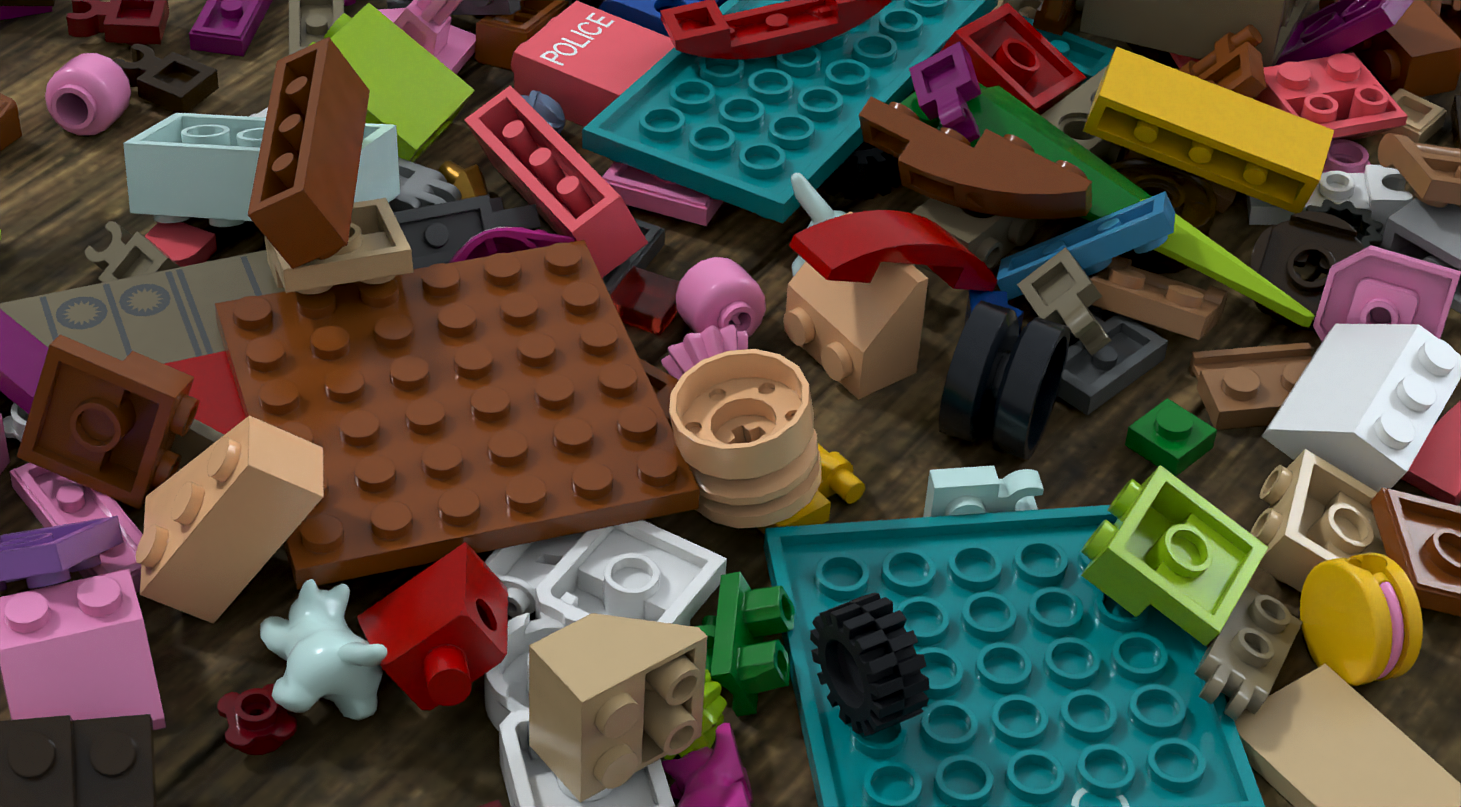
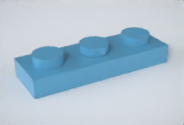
(1096, 243)

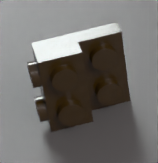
(77, 762)

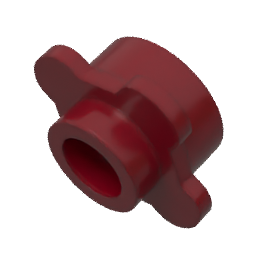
(255, 721)

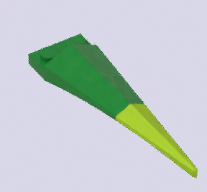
(1112, 191)

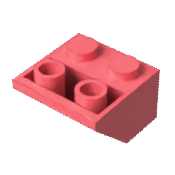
(1334, 94)

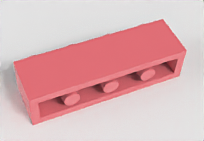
(556, 179)

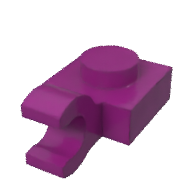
(944, 86)

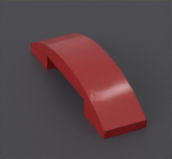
(765, 30)
(856, 244)

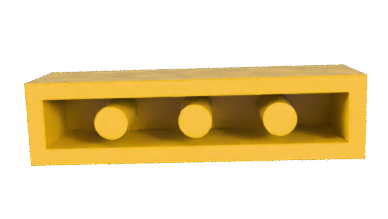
(1209, 131)

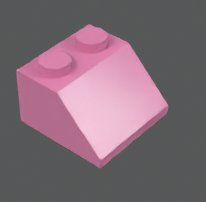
(78, 652)

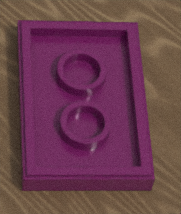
(1341, 27)

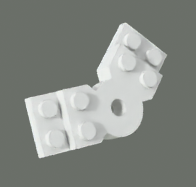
(613, 572)

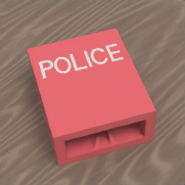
(586, 60)

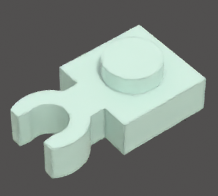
(980, 491)

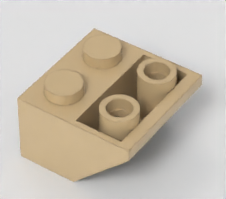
(614, 698)

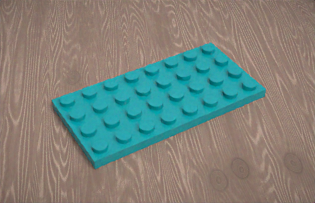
(755, 122)

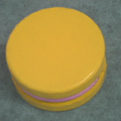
(1361, 618)

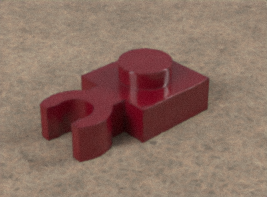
(120, 20)

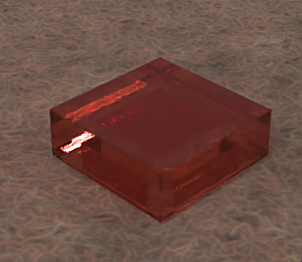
(646, 300)

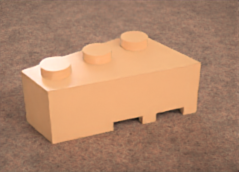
(226, 517)

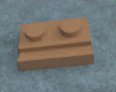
(1247, 383)

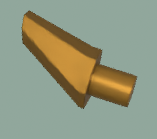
(468, 180)

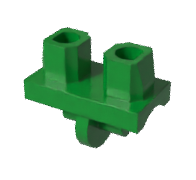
(736, 644)

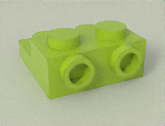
(1172, 554)

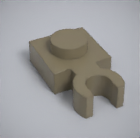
(128, 255)

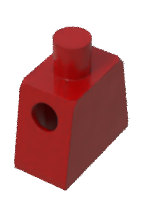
(442, 629)

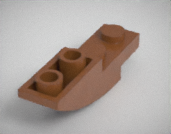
(992, 178)

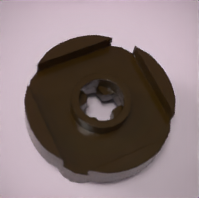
(1291, 244)

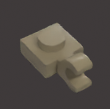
(1062, 295)

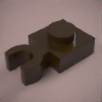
(171, 81)

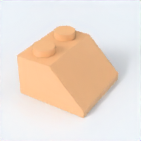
(856, 329)

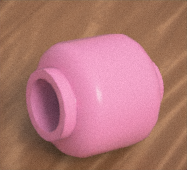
(88, 94)
(720, 295)

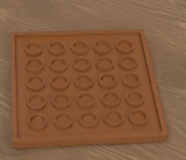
(458, 409)

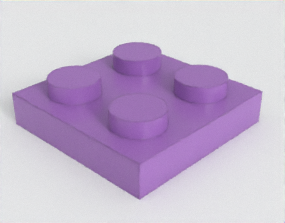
(53, 552)

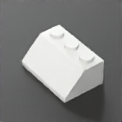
(1368, 400)

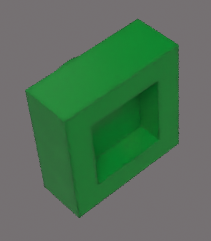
(1170, 437)

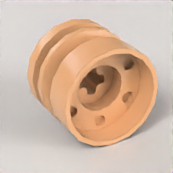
(747, 437)

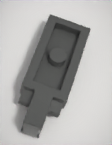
(443, 228)

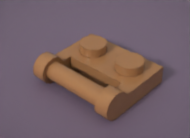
(1428, 168)
(1158, 299)

